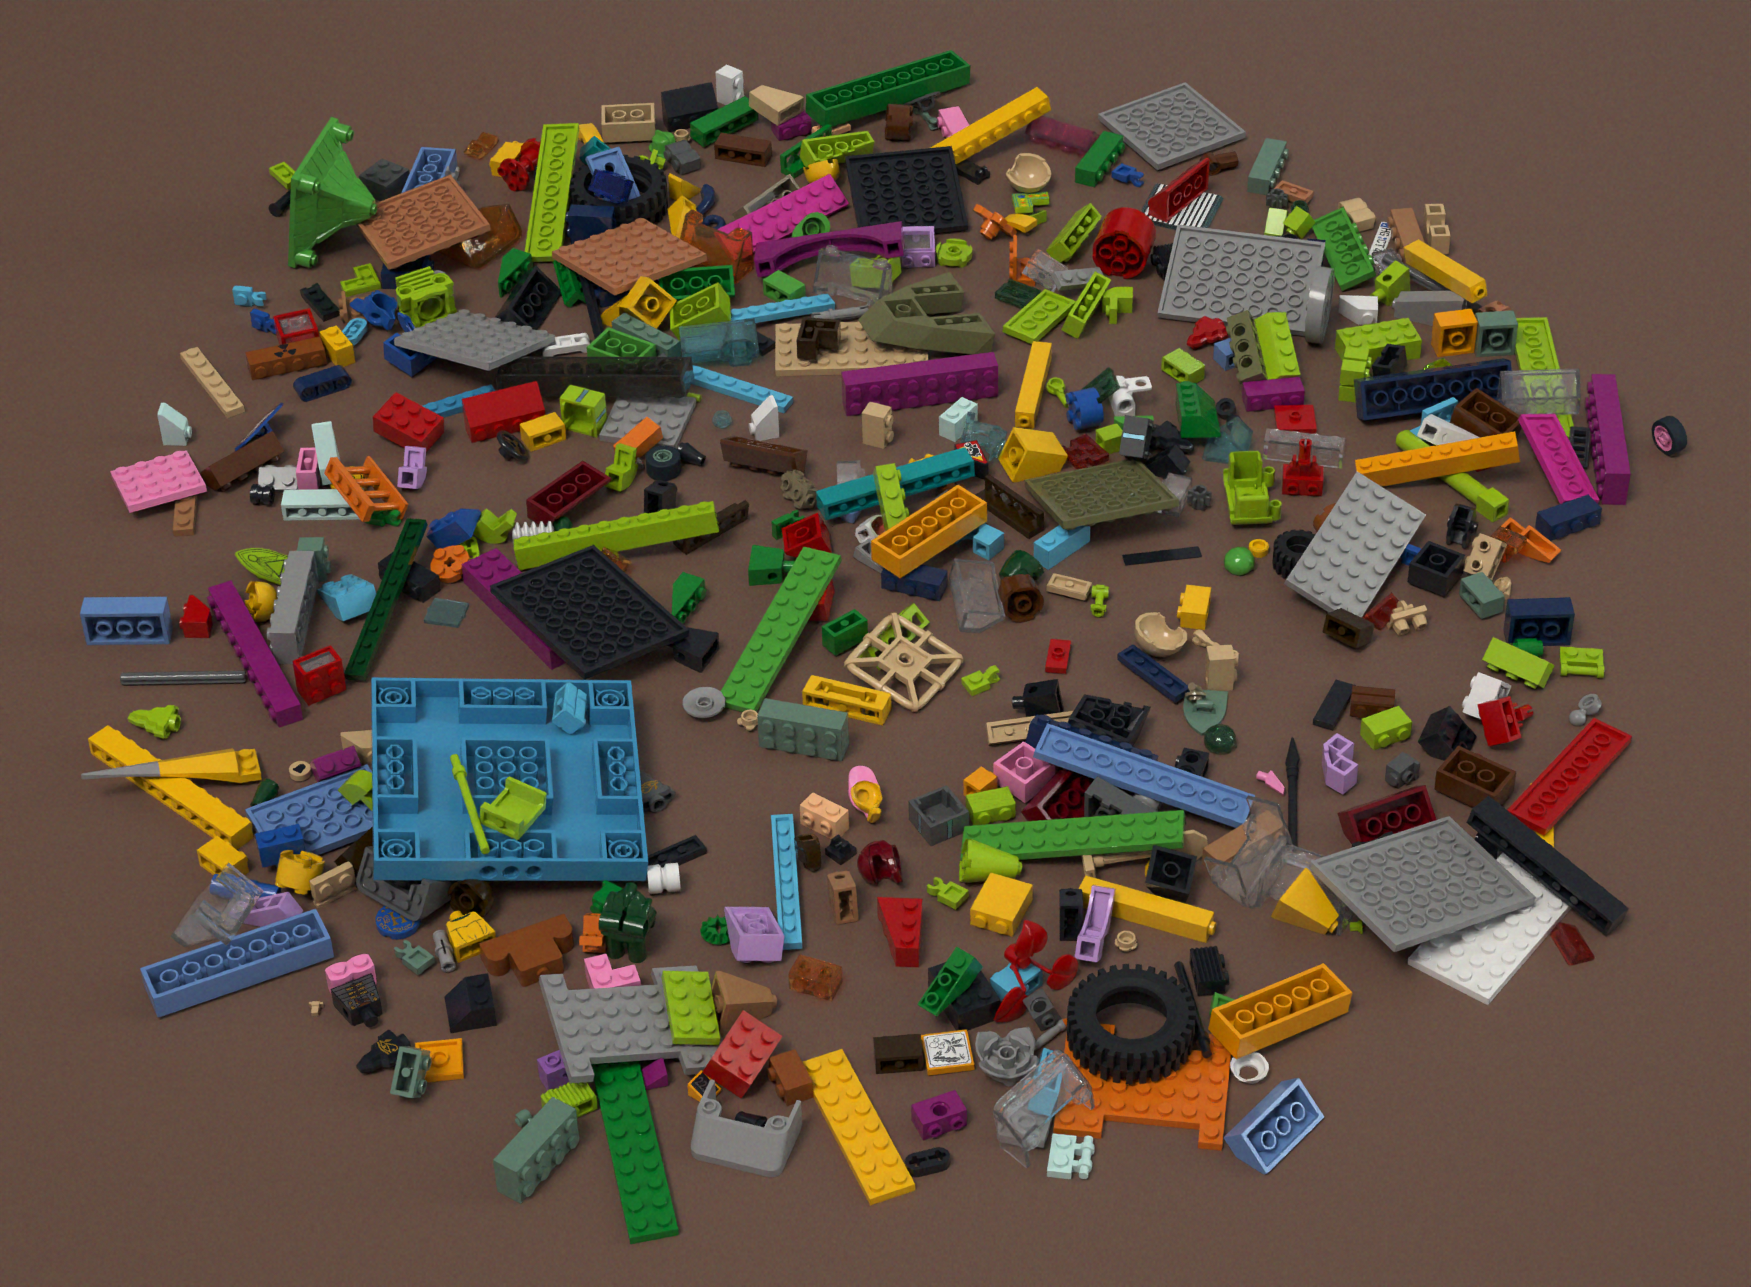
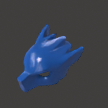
(377, 309)

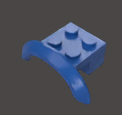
(405, 359)

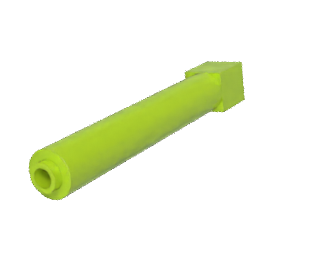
(1488, 501)

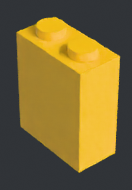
(1001, 904)

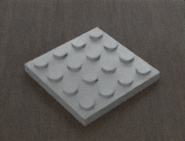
(667, 412)

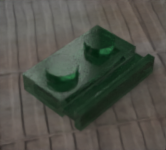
(1016, 293)
(1105, 384)

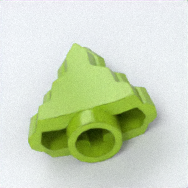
(157, 721)

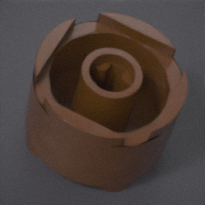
(898, 122)
(1020, 597)

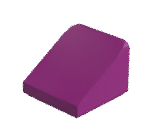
(655, 1075)

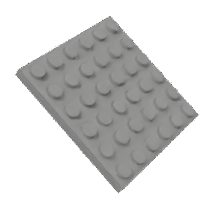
(1171, 126)
(474, 340)

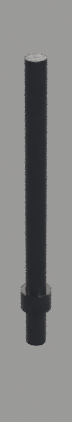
(1201, 1037)

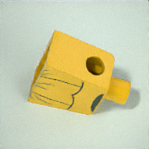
(466, 933)

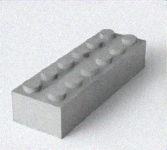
(293, 606)

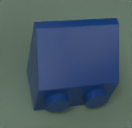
(453, 528)
(275, 841)

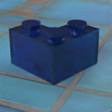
(611, 186)

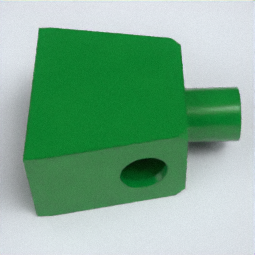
(767, 565)

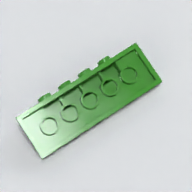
(1344, 248)

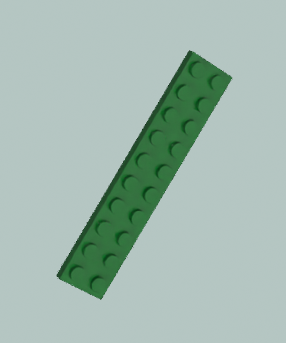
(634, 1151)

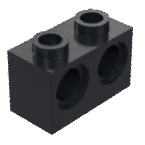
(1193, 761)

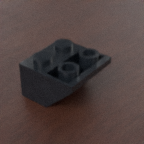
(1444, 733)

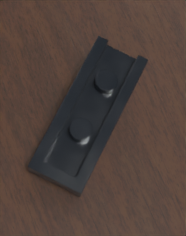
(972, 171)

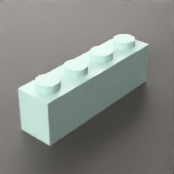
(315, 505)

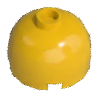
(821, 169)
(260, 600)

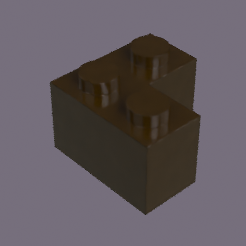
(817, 334)

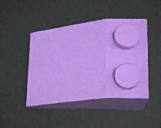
(754, 934)

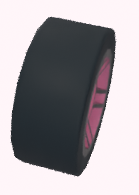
(1669, 435)

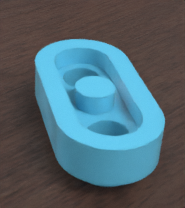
(355, 330)

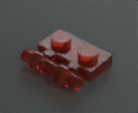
(1088, 450)

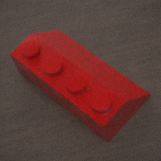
(1180, 192)
(501, 410)

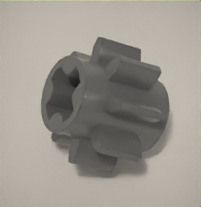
(1276, 199)
(1199, 497)

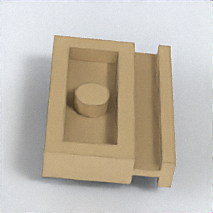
(333, 884)

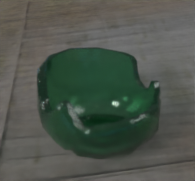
(1220, 739)

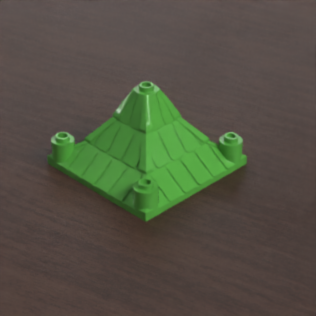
(325, 195)

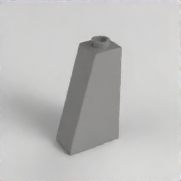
(1421, 305)

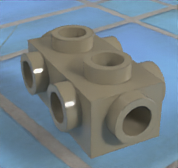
(798, 489)

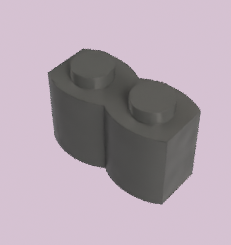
(682, 157)

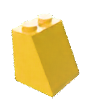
(1031, 454)

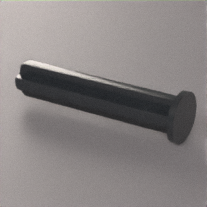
(277, 207)

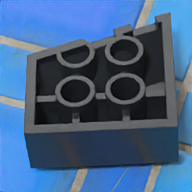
(1110, 719)

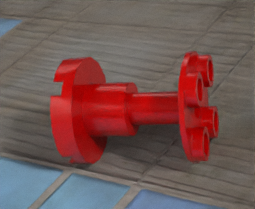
(515, 172)

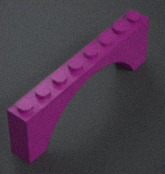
(880, 239)

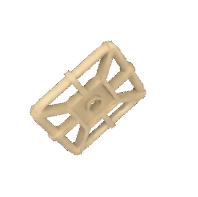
(905, 672)

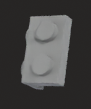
(280, 477)

